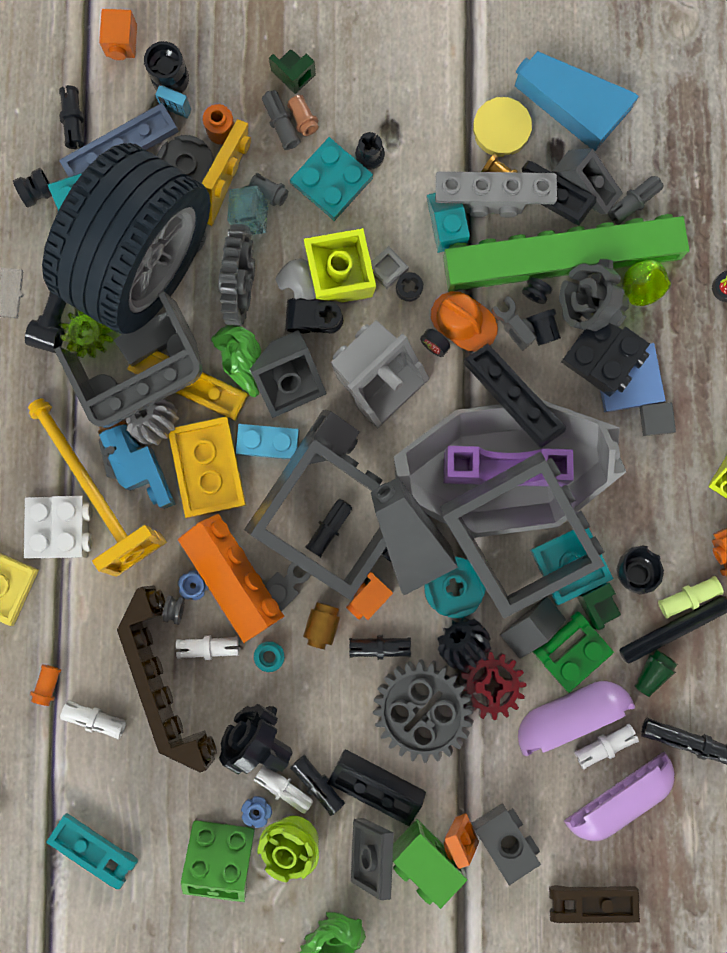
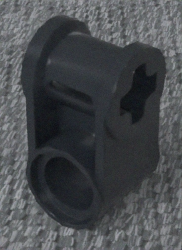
(309, 314)

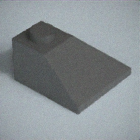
(287, 374)

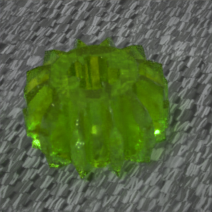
(89, 343)

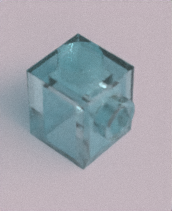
(249, 208)

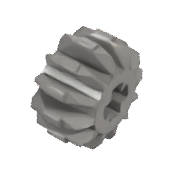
(153, 422)

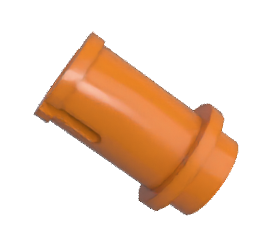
(45, 685)

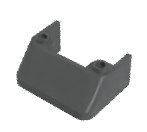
(110, 403)

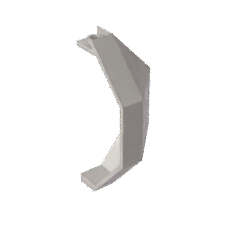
(494, 429)

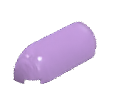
(573, 716)
(624, 801)

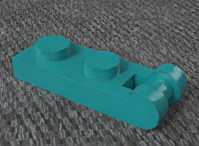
(91, 851)

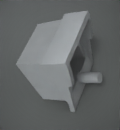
(379, 371)

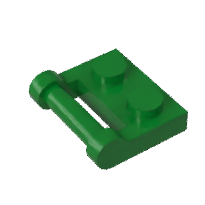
(580, 658)

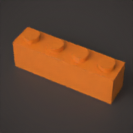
(230, 577)

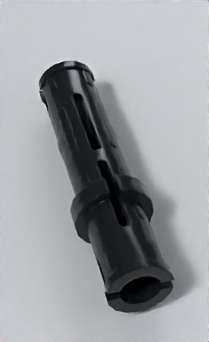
(702, 745)

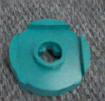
(470, 595)

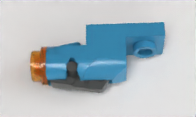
(133, 466)

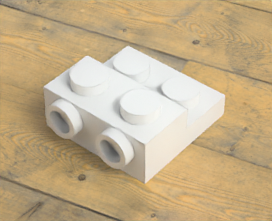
(57, 527)

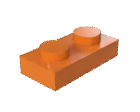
(461, 841)

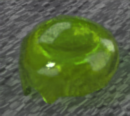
(645, 282)

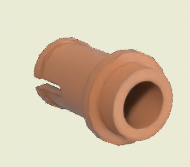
(306, 121)

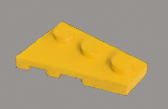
(225, 167)

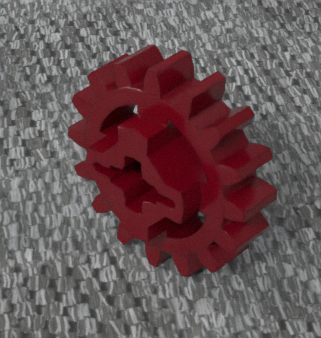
(505, 685)

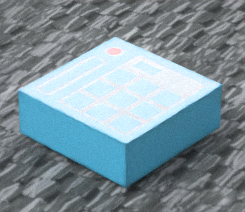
(173, 101)

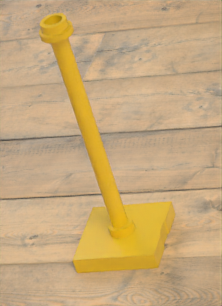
(129, 548)

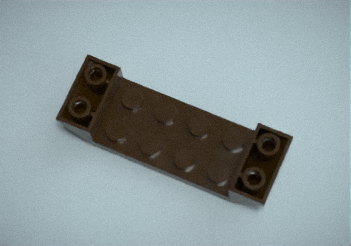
(192, 751)

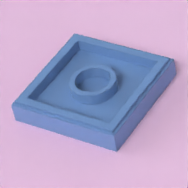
(643, 388)

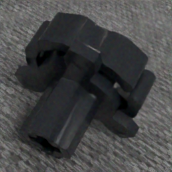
(254, 742)

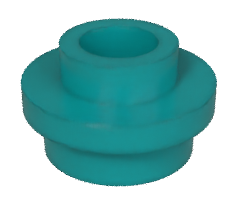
(259, 659)

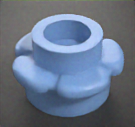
(184, 584)
(256, 803)

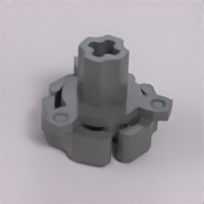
(597, 298)

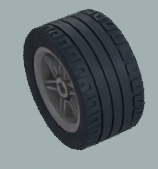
(125, 237)

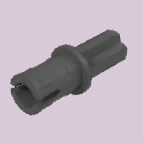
(280, 120)
(635, 199)

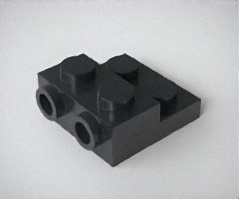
(607, 357)

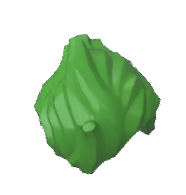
(239, 354)
(335, 935)

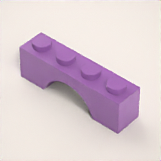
(478, 465)

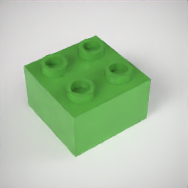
(424, 861)

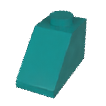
(448, 223)

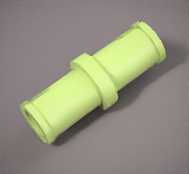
(690, 597)

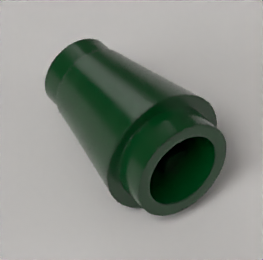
(655, 673)

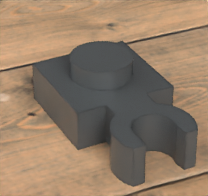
(283, 588)

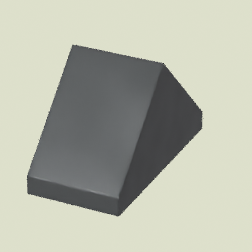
(533, 628)

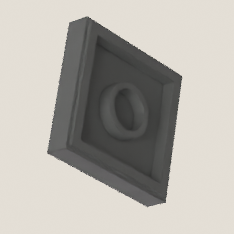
(372, 858)

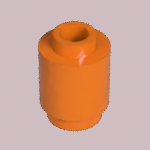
(218, 123)

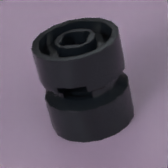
(166, 66)

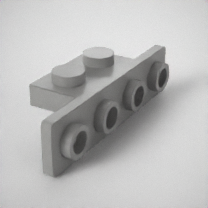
(495, 191)

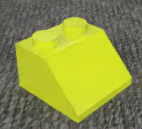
(340, 266)

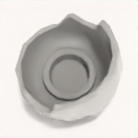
(297, 277)

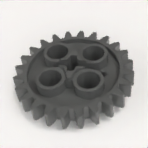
(236, 274)
(444, 729)

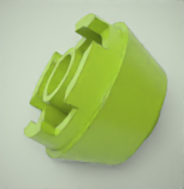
(289, 848)

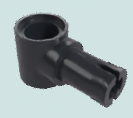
(46, 330)

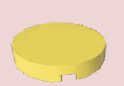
(502, 126)

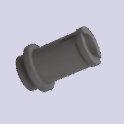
(274, 192)

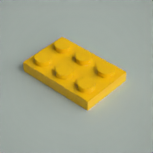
(207, 467)

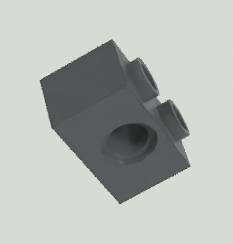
(511, 861)

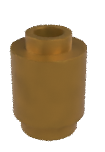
(322, 625)

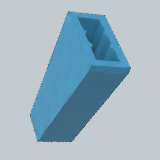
(574, 97)

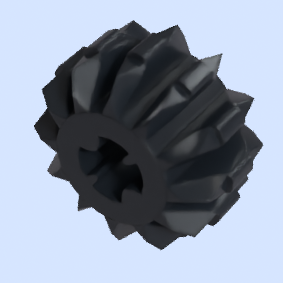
(464, 644)

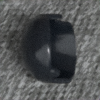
(640, 570)

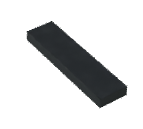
(514, 395)

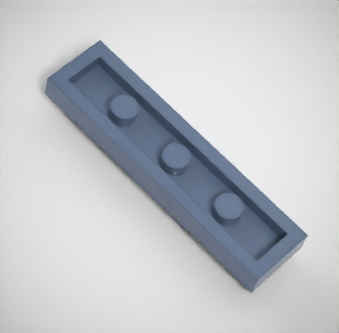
(143, 130)

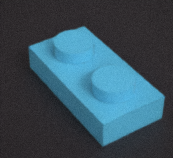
(266, 441)

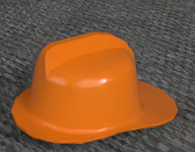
(463, 320)

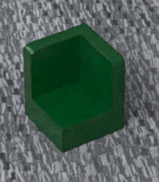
(293, 70)
(599, 605)

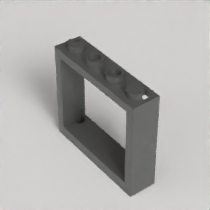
(497, 486)
(280, 491)

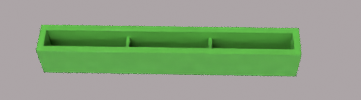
(556, 254)

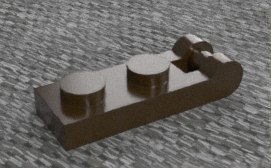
(595, 904)

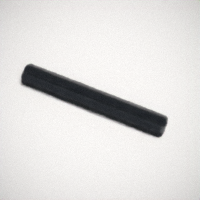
(674, 630)

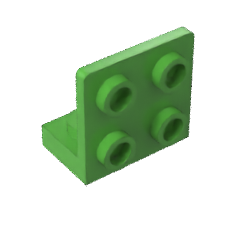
(217, 861)

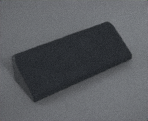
(377, 787)

